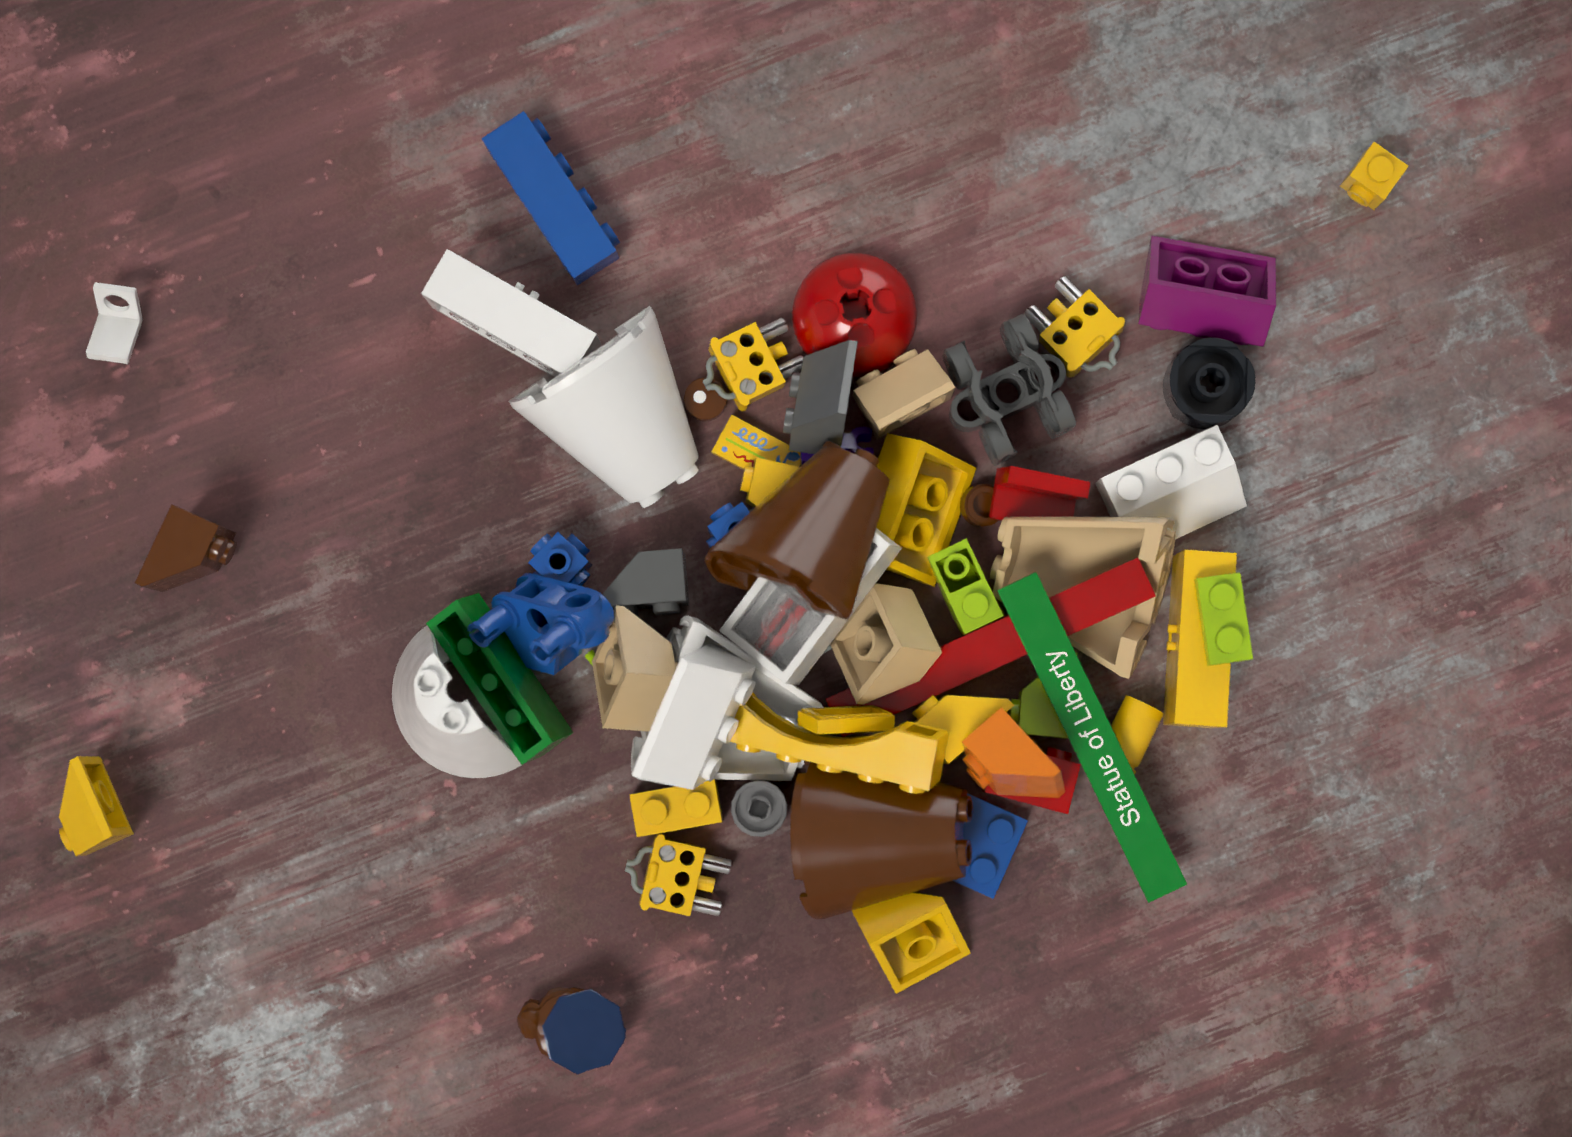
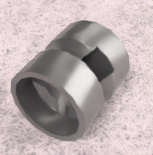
(759, 808)

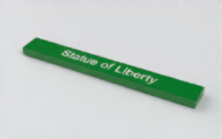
(1092, 737)

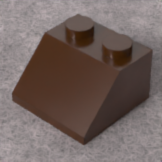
(185, 551)

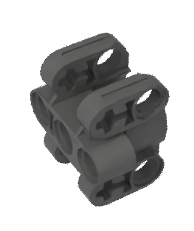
(1043, 395)

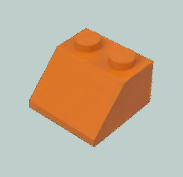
(1009, 760)

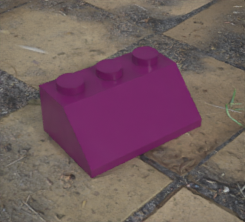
(1208, 291)

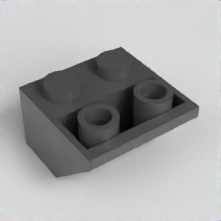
(652, 581)

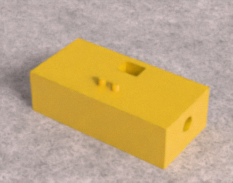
(1193, 691)

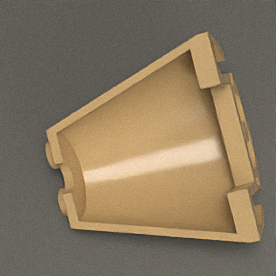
(1079, 548)

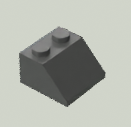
(821, 398)

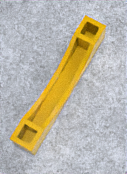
(903, 755)

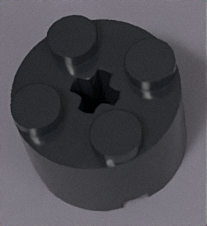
(1225, 366)

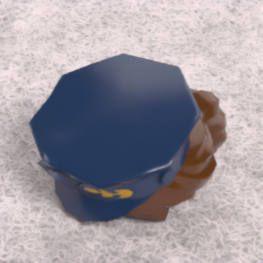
(574, 1027)

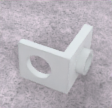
(115, 325)

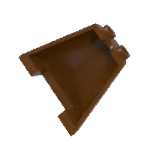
(809, 531)
(873, 840)

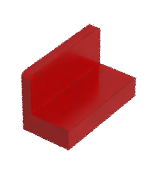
(1035, 494)

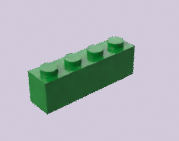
(500, 682)

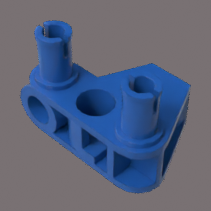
(546, 621)

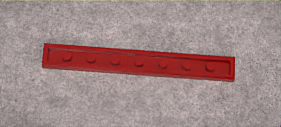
(1000, 643)

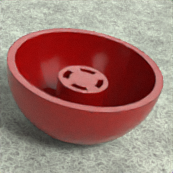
(825, 317)

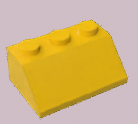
(920, 502)

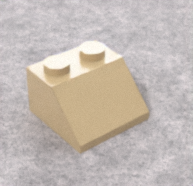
(902, 392)
(885, 644)
(632, 673)

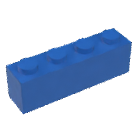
(551, 198)

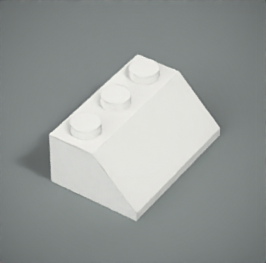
(1185, 483)
(696, 718)

